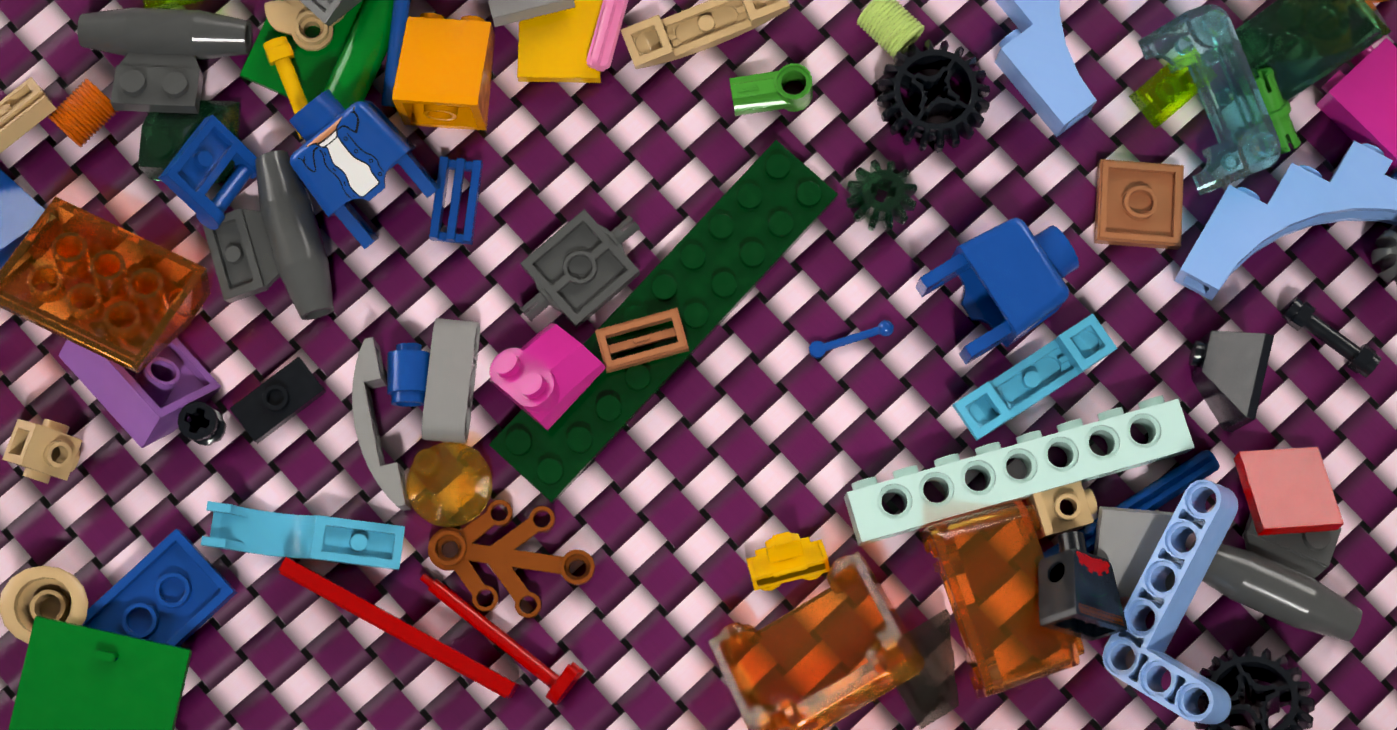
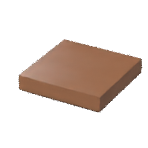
(1139, 204)

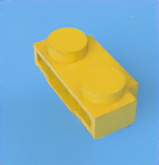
(787, 560)

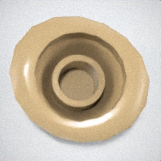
(42, 593)

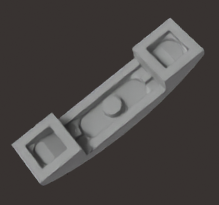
(370, 375)

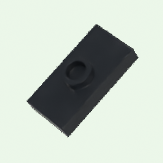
(277, 400)

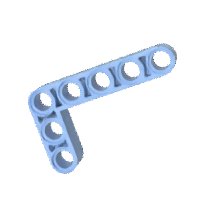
(1171, 605)

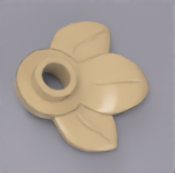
(293, 19)

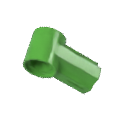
(766, 93)

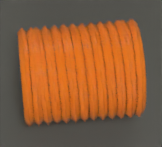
(83, 113)

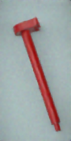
(558, 685)

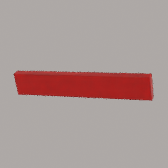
(398, 628)

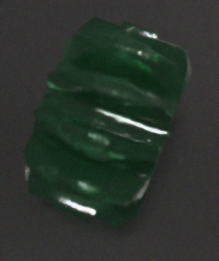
(866, 190)

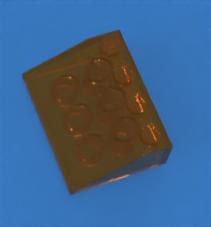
(101, 286)

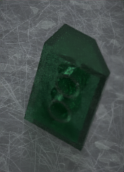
(1309, 39)

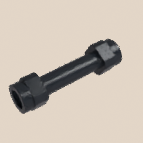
(1361, 359)

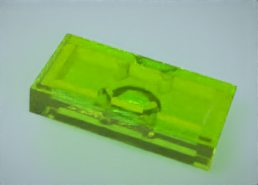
(1164, 94)

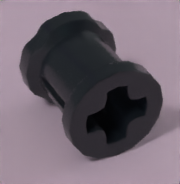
(201, 411)

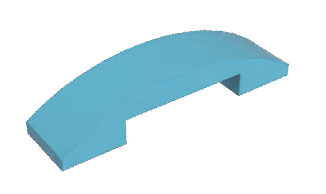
(1034, 377)

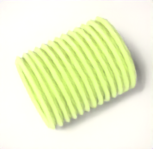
(890, 25)

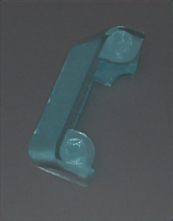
(1212, 52)

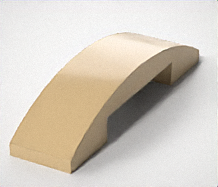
(696, 29)

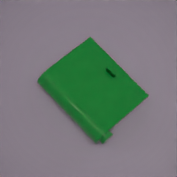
(343, 66)
(79, 685)

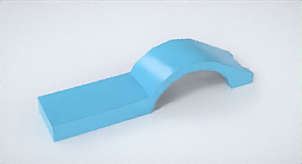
(305, 536)

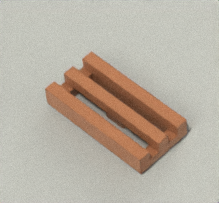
(645, 356)

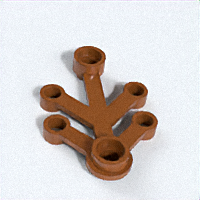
(503, 556)

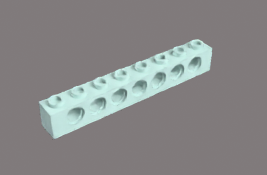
(1166, 439)

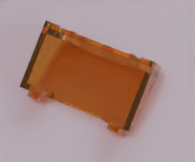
(994, 594)
(819, 656)

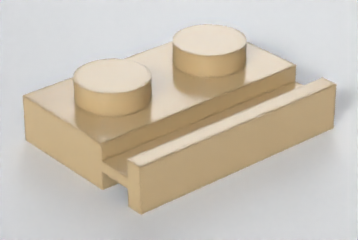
(22, 111)

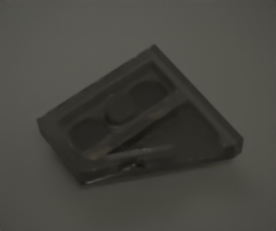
(934, 688)

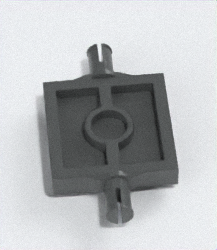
(580, 268)

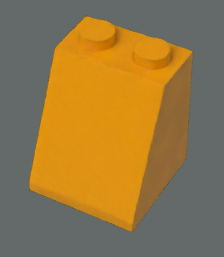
(445, 72)

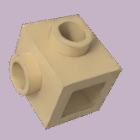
(43, 450)

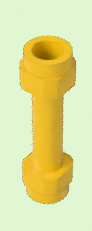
(280, 54)

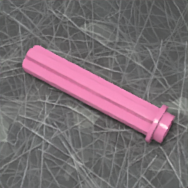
(606, 34)

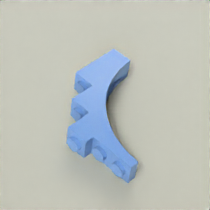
(1042, 65)
(1301, 200)

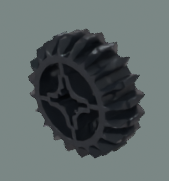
(946, 105)
(1284, 691)

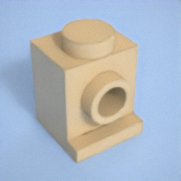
(1048, 510)

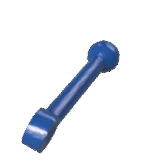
(817, 348)

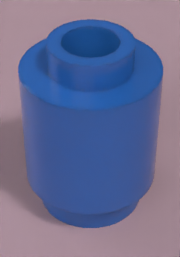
(407, 375)

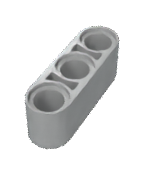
(450, 380)

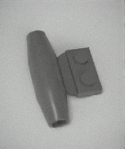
(162, 53)
(276, 242)
(1279, 580)

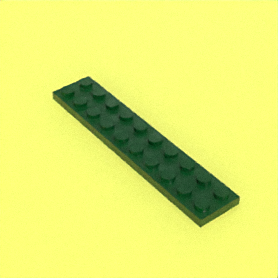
(700, 277)

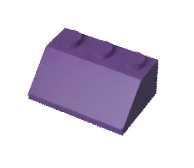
(144, 401)

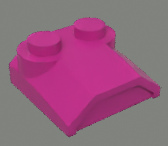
(545, 374)

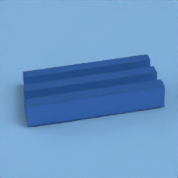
(460, 166)

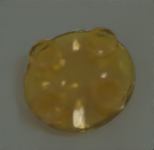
(449, 484)

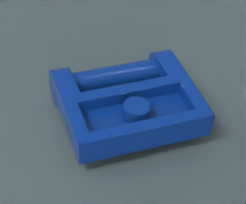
(201, 163)

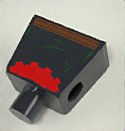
(1079, 592)

